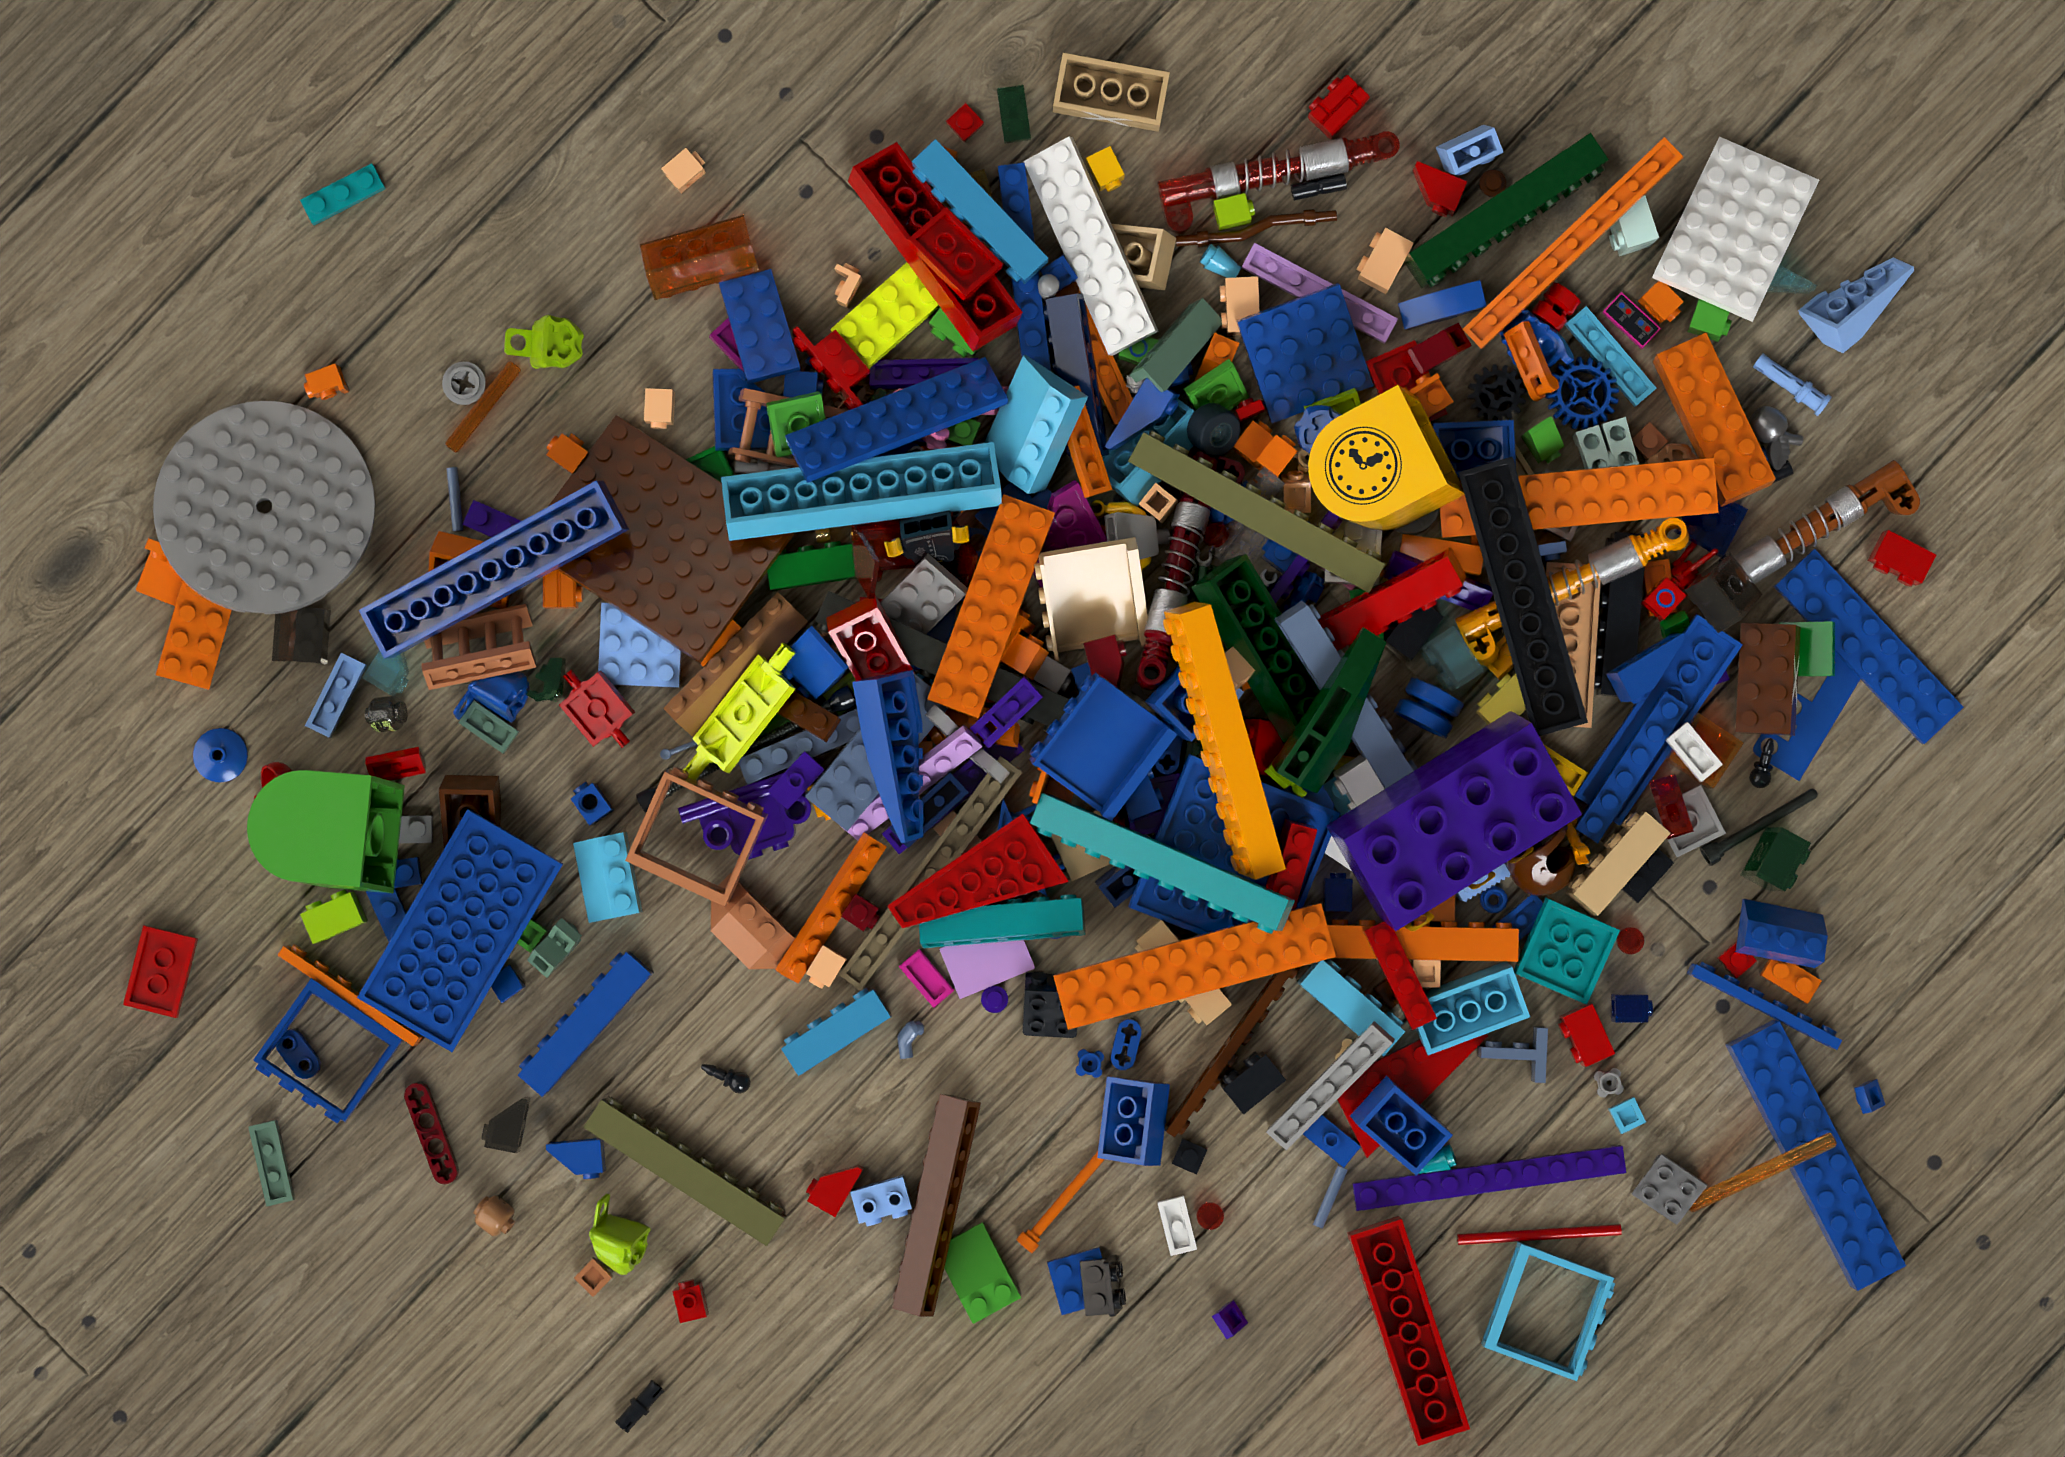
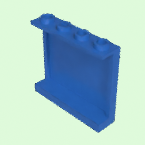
(1102, 745)

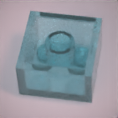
(1451, 659)

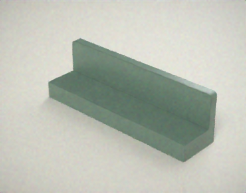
(1178, 345)

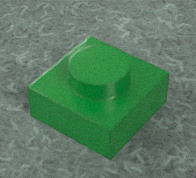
(1674, 623)

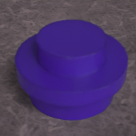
(994, 999)

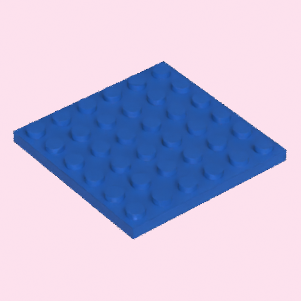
(1196, 829)

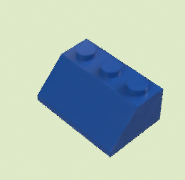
(1781, 934)
(1133, 1121)

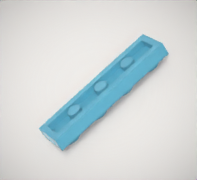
(1605, 348)

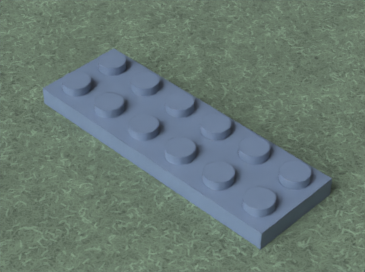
(848, 783)

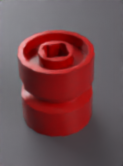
(1561, 300)

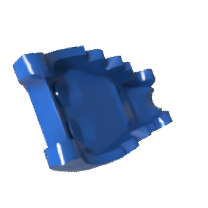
(1550, 341)

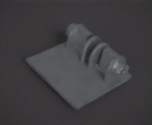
(1669, 1189)

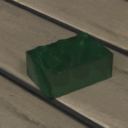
(1776, 859)

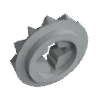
(459, 371)

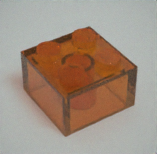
(1718, 740)

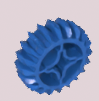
(1591, 402)

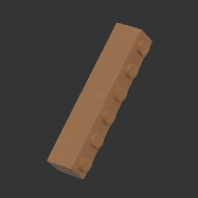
(761, 635)

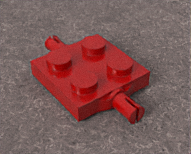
(596, 708)

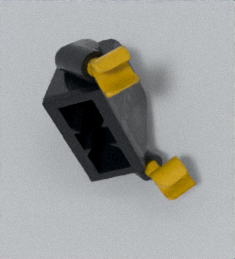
(928, 535)

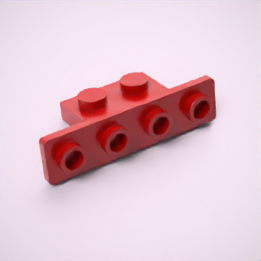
(836, 361)

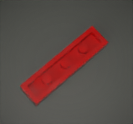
(1400, 975)

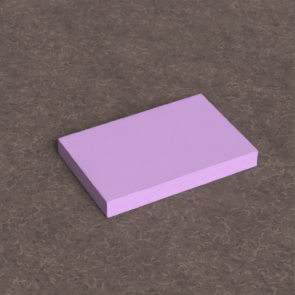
(985, 964)

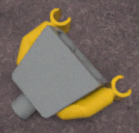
(1130, 521)

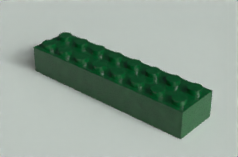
(1506, 210)
(1247, 623)

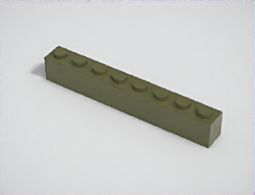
(685, 1171)

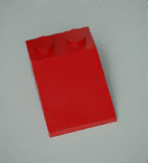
(867, 640)

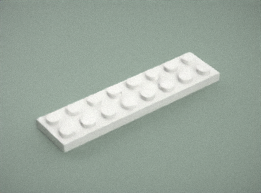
(1090, 246)

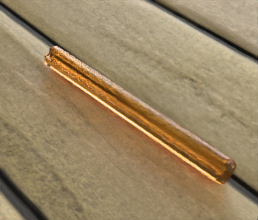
(1764, 1171)

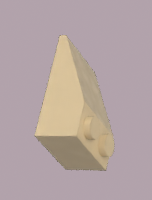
(1148, 253)

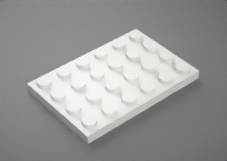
(1735, 229)

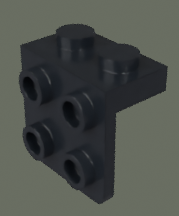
(1043, 1009)

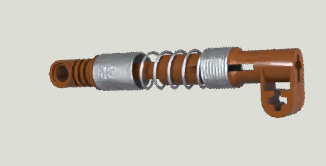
(1843, 506)

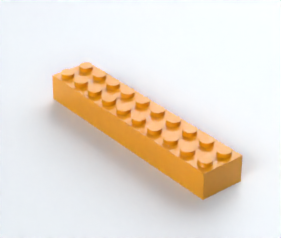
(1223, 740)

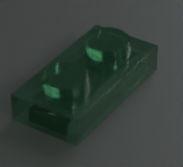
(1014, 114)

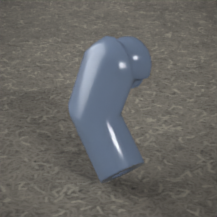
(906, 1037)

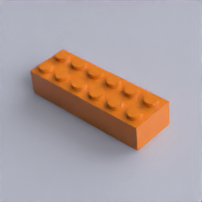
(1714, 418)

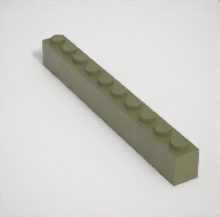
(1256, 512)

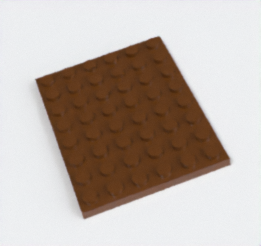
(676, 559)

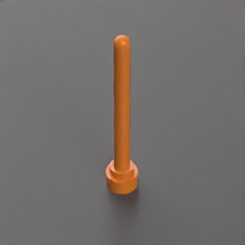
(1031, 1237)

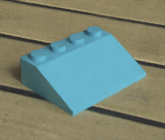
(1034, 425)

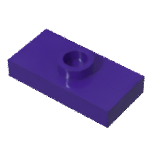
(796, 780)

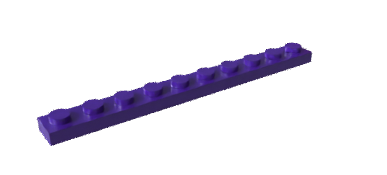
(1489, 1178)

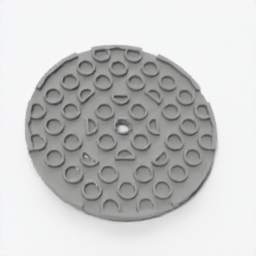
(256, 559)

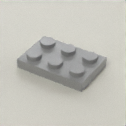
(924, 596)

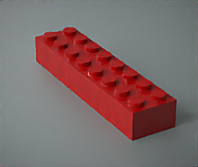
(904, 206)
(1408, 1330)

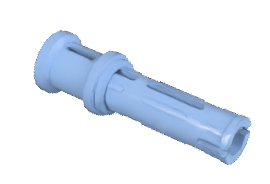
(1801, 390)

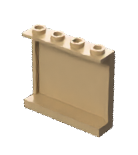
(1092, 594)

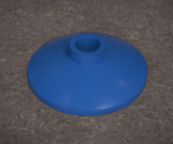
(233, 759)

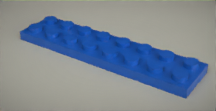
(896, 419)
(1870, 647)
(1689, 679)

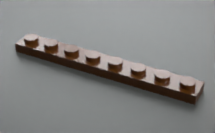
(1226, 1055)

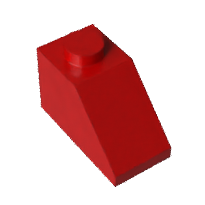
(1439, 188)
(833, 1189)

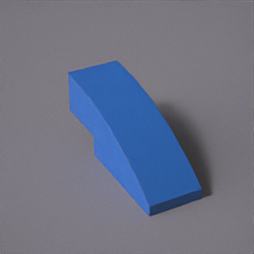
(1442, 305)

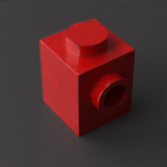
(690, 1301)

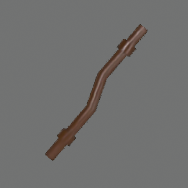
(1308, 218)

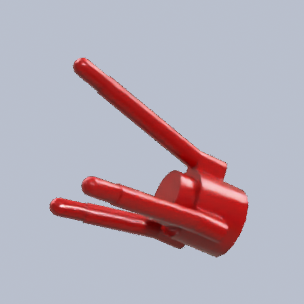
(1685, 571)

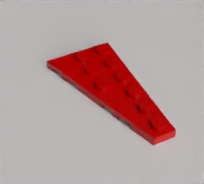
(994, 870)
(1409, 1069)

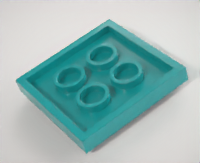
(1566, 951)

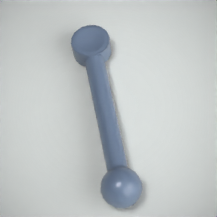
(666, 753)

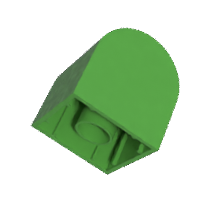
(328, 829)

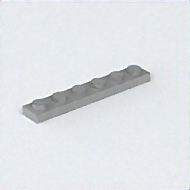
(1330, 1085)

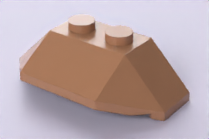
(750, 929)

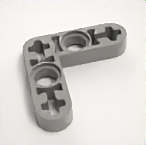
(980, 757)

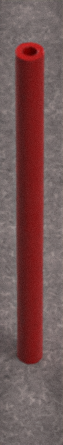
(1539, 1234)

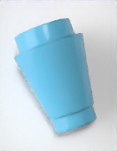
(1219, 262)

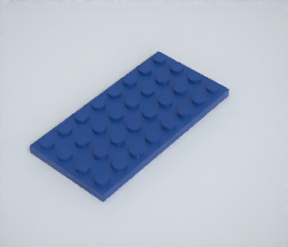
(460, 930)

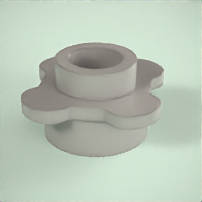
(1612, 1075)

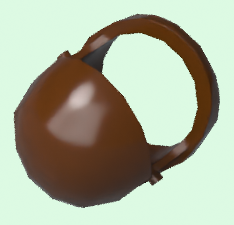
(1545, 868)

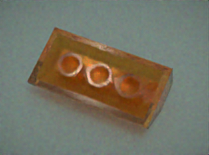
(698, 257)

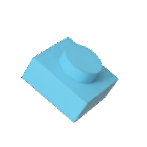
(1627, 1115)

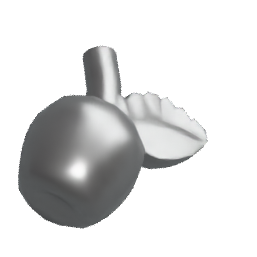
(1770, 427)

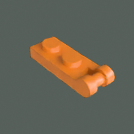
(1530, 361)

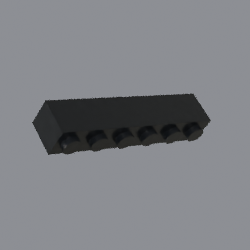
(1619, 623)

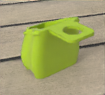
(549, 343)
(617, 1240)

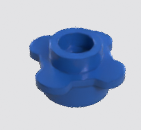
(1085, 1056)

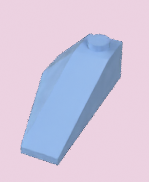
(1849, 312)

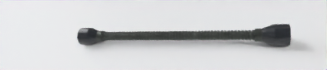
(839, 701)

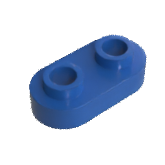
(300, 1051)

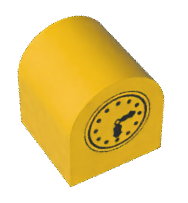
(1382, 463)

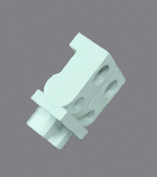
(1606, 445)

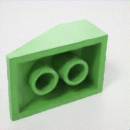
(979, 1274)

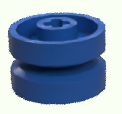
(1430, 704)

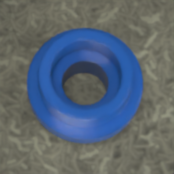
(1502, 899)

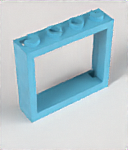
(1504, 1300)

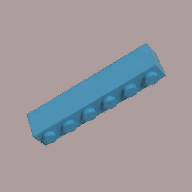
(979, 211)

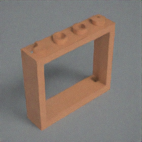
(675, 874)

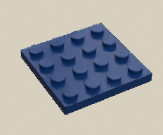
(1304, 352)

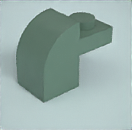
(555, 947)

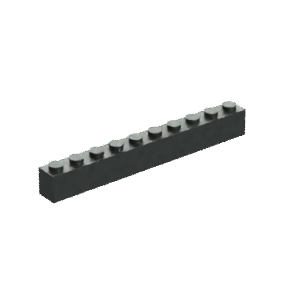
(927, 654)

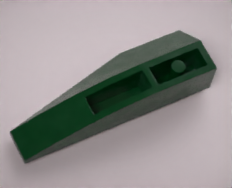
(1332, 717)

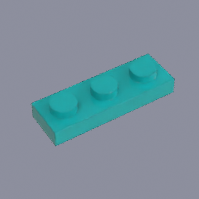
(342, 194)

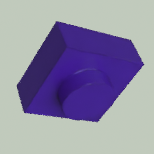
(1230, 1319)

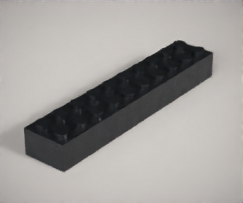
(1523, 596)

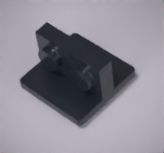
(1102, 1286)

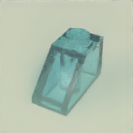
(388, 673)

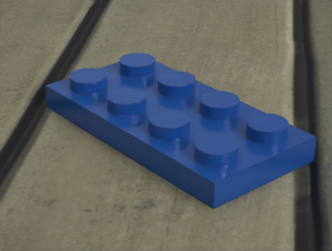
(759, 326)

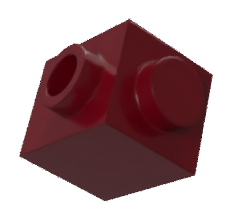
(861, 913)

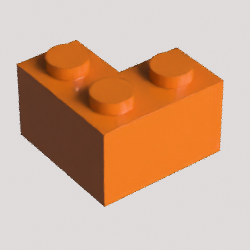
(1263, 449)

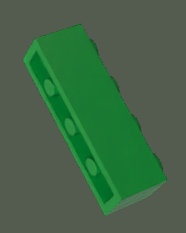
(812, 566)

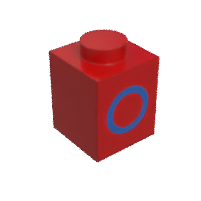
(1664, 598)

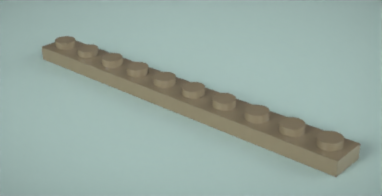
(947, 849)

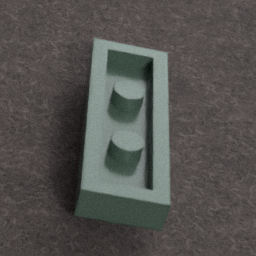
(271, 1163)

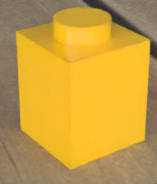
(1105, 169)

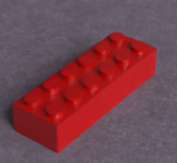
(1395, 599)

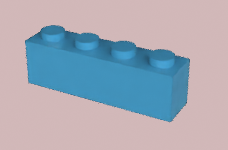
(836, 1031)

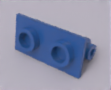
(1306, 587)

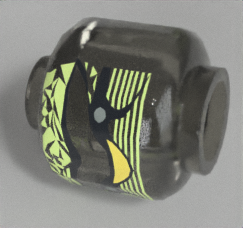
(386, 713)

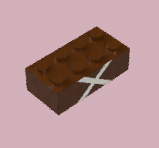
(1768, 679)

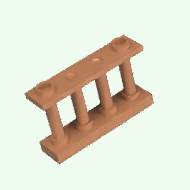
(753, 401)
(484, 663)

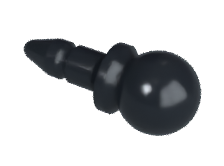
(1760, 775)
(738, 1082)

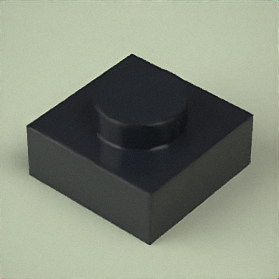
(1189, 1156)

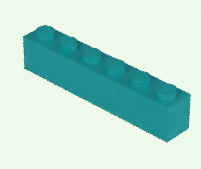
(1007, 923)

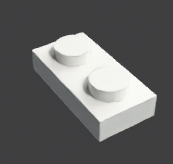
(1693, 752)
(1177, 1225)

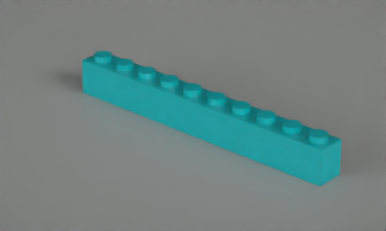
(1162, 862)

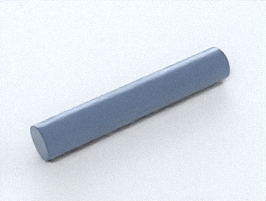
(454, 497)
(1330, 1197)

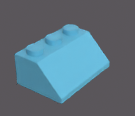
(607, 878)

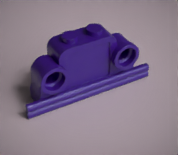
(728, 827)

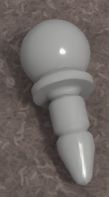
(1048, 286)

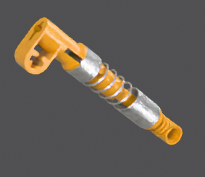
(1605, 564)

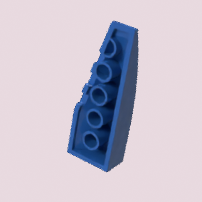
(890, 733)

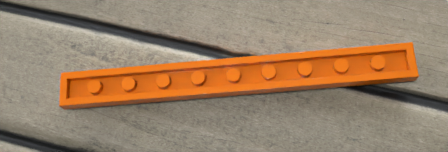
(1573, 243)

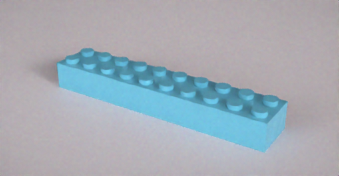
(862, 493)

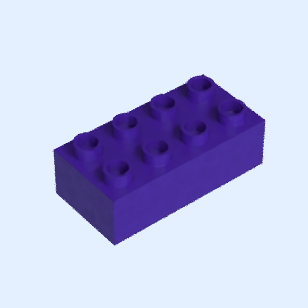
(1454, 820)

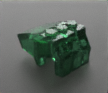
(553, 680)

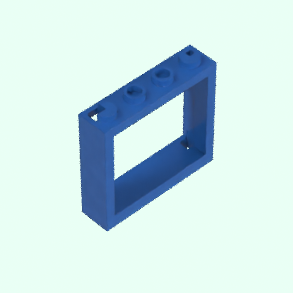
(290, 1083)

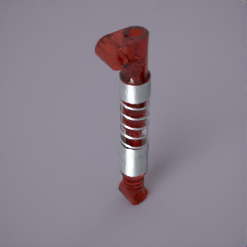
(1314, 162)

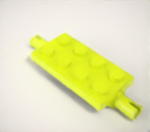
(886, 316)
(742, 713)

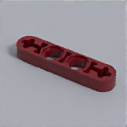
(427, 1134)

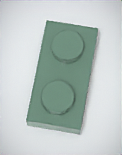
(488, 727)

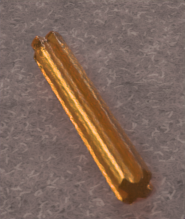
(482, 407)

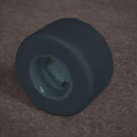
(1213, 429)

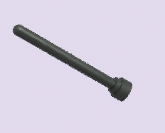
(1713, 852)

